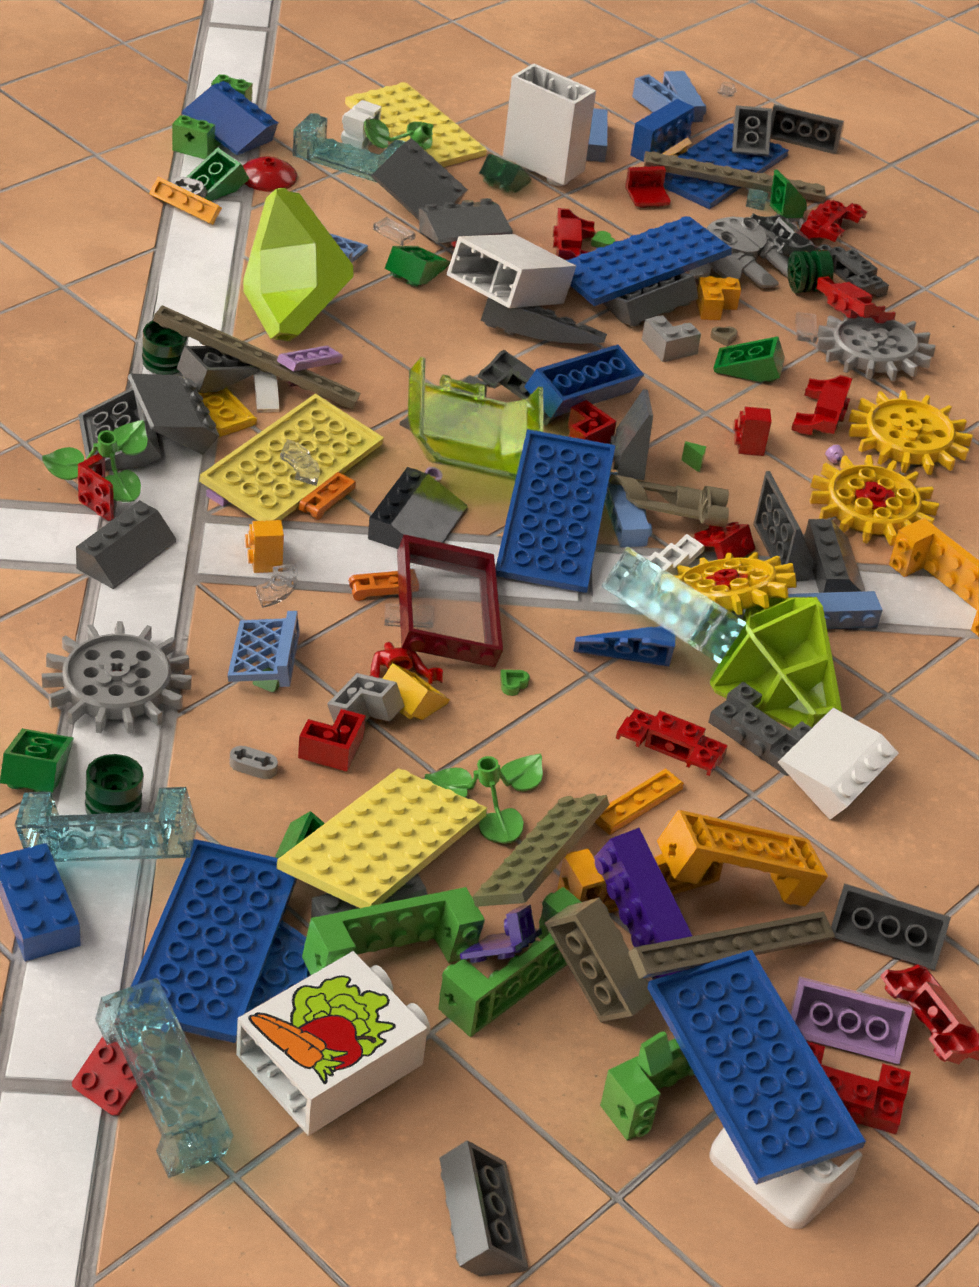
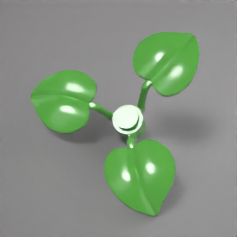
(379, 133)
(128, 438)
(521, 773)

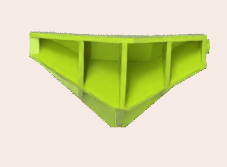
(292, 266)
(784, 658)

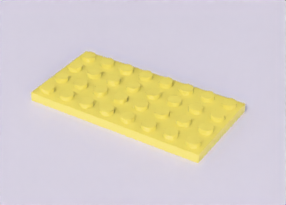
(404, 105)
(266, 485)
(382, 839)

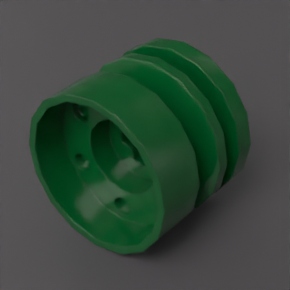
(807, 267)
(162, 349)
(113, 785)

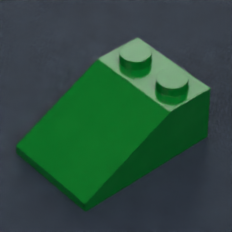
(219, 174)
(415, 264)
(752, 360)
(35, 760)

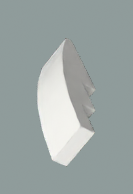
(679, 554)

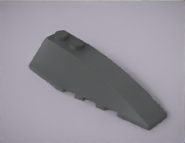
(539, 324)

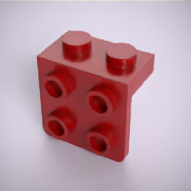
(646, 186)
(93, 487)
(732, 539)
(106, 1078)

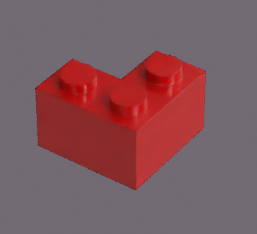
(590, 423)
(752, 430)
(335, 744)

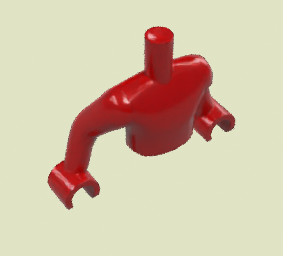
(404, 659)

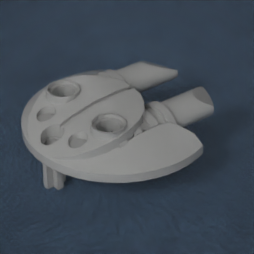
(747, 242)

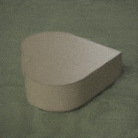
(724, 335)

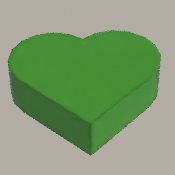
(602, 239)
(513, 681)

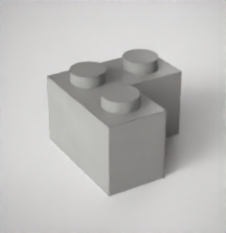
(670, 341)
(368, 697)

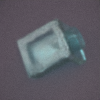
(756, 199)

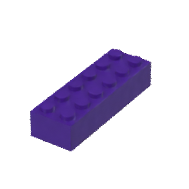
(640, 891)

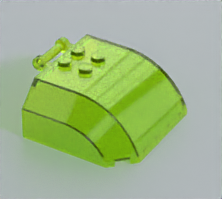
(469, 428)

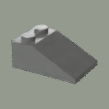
(751, 130)
(212, 369)

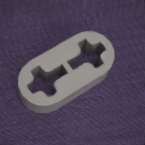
(191, 185)
(253, 762)

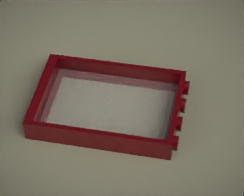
(448, 601)

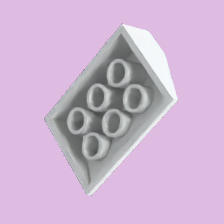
(837, 761)

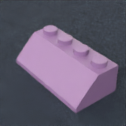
(850, 1019)

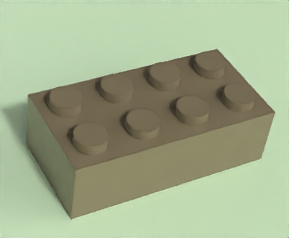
(599, 960)

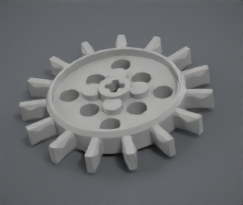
(875, 345)
(116, 677)

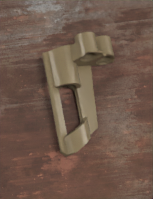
(705, 504)

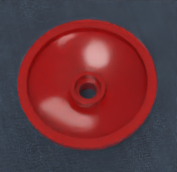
(269, 174)

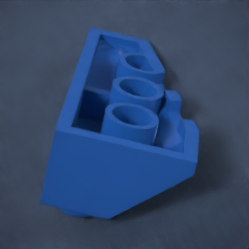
(643, 645)

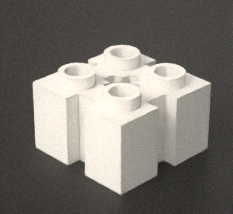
(354, 124)

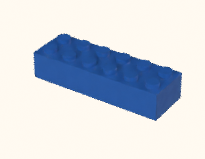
(585, 377)

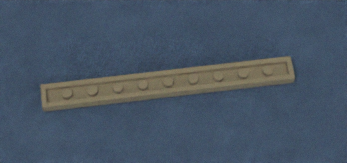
(728, 175)
(255, 356)
(705, 948)

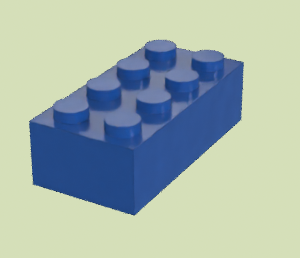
(662, 129)
(37, 903)

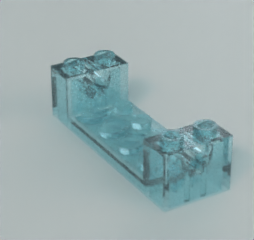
(312, 144)
(673, 605)
(115, 836)
(167, 1076)

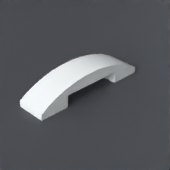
(266, 392)

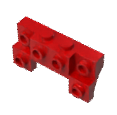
(828, 217)
(569, 234)
(852, 301)
(830, 406)
(673, 738)
(950, 1029)
(870, 1101)

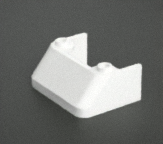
(794, 1196)

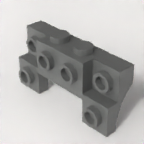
(787, 235)
(857, 270)
(512, 374)
(754, 729)

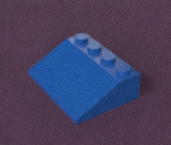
(237, 120)

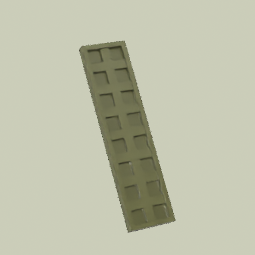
(541, 851)

